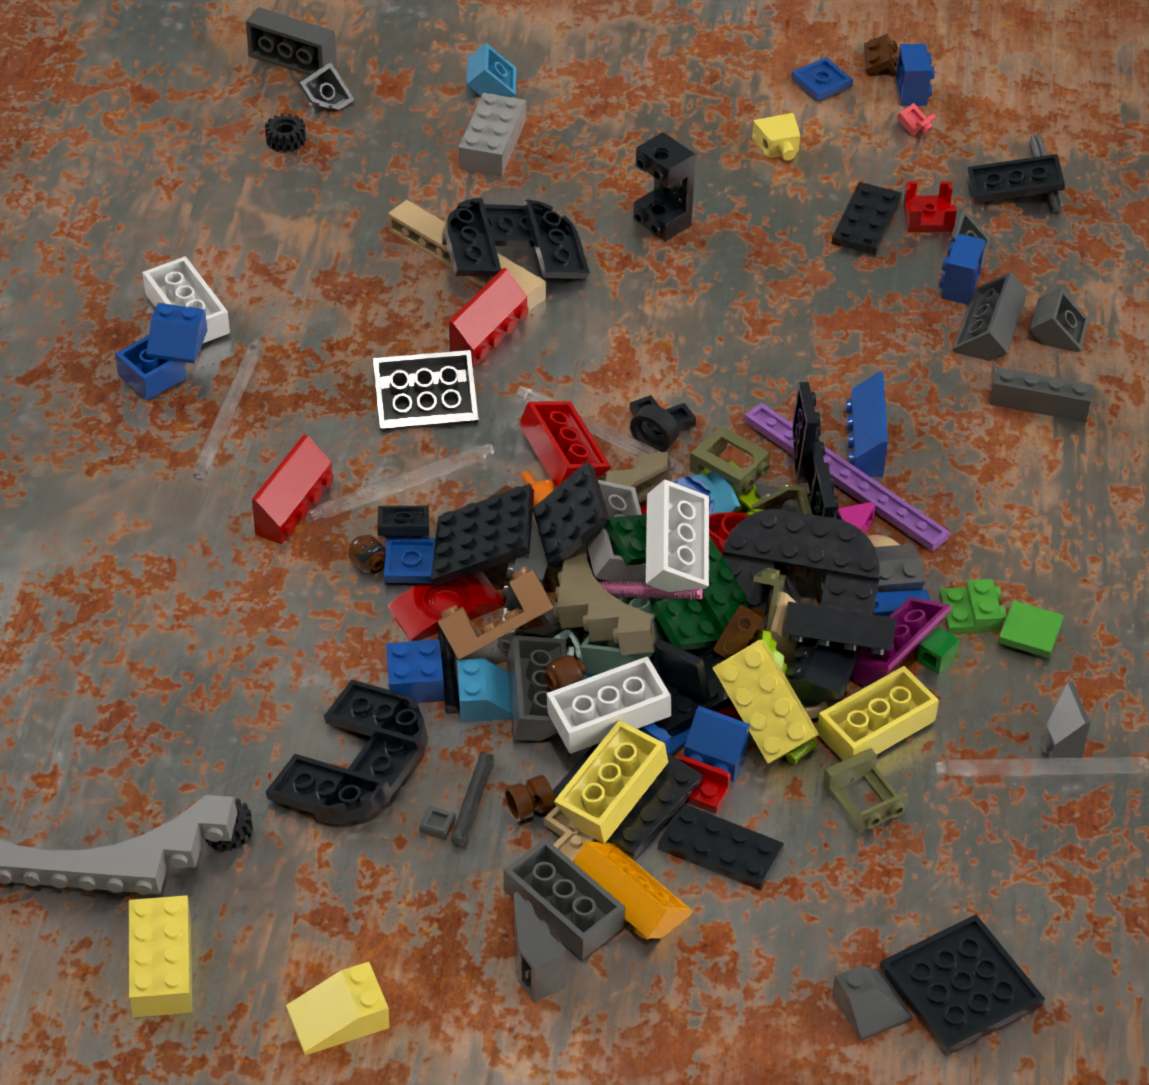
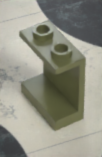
(771, 577)

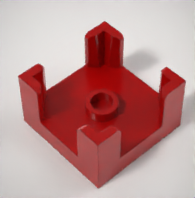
(929, 212)

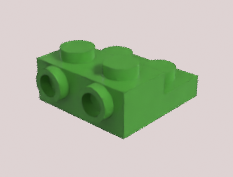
(974, 607)

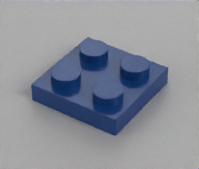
(822, 79)
(409, 560)

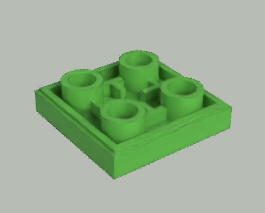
(1031, 629)

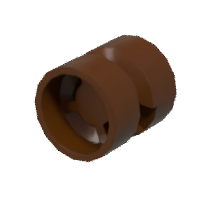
(528, 798)

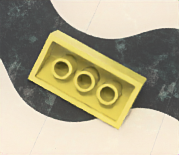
(612, 781)

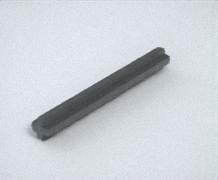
(1038, 148)

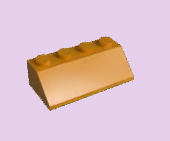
(647, 902)

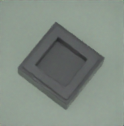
(437, 822)

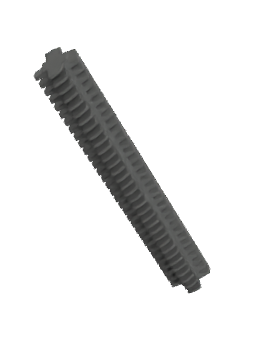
(472, 798)

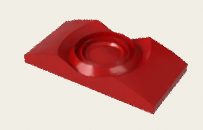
(421, 606)

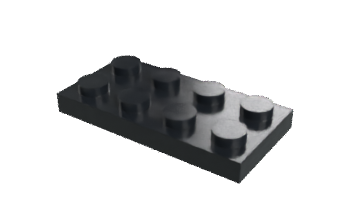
(1016, 178)
(867, 218)
(721, 846)

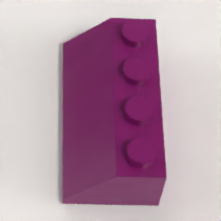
(914, 623)

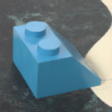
(490, 73)
(482, 691)

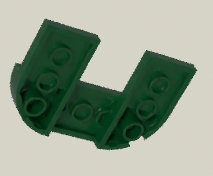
(684, 621)

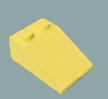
(339, 1010)

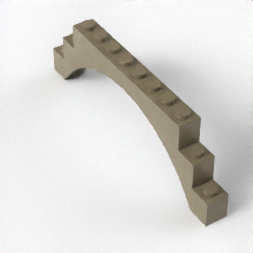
(583, 599)

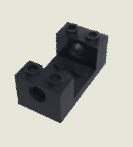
(669, 206)

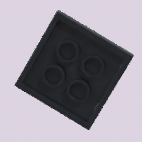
(571, 515)

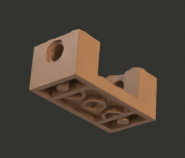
(462, 633)

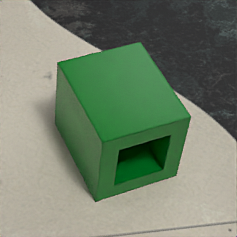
(938, 650)

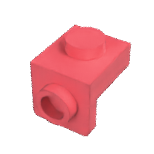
(915, 120)

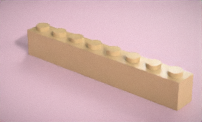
(425, 233)

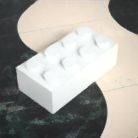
(183, 286)
(594, 705)

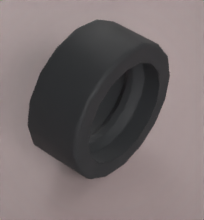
(662, 420)

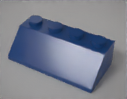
(867, 426)

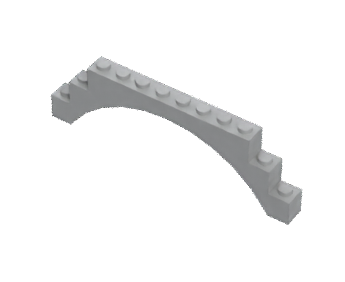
(129, 865)

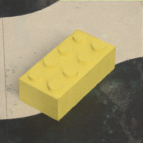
(765, 701)
(878, 715)
(160, 956)

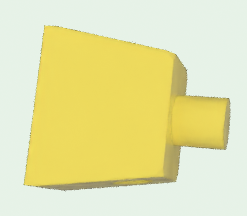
(777, 135)

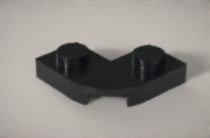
(680, 412)

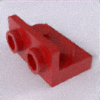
(712, 790)

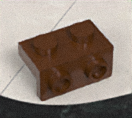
(881, 54)
(739, 631)

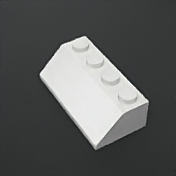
(677, 538)

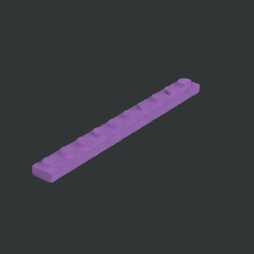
(855, 482)

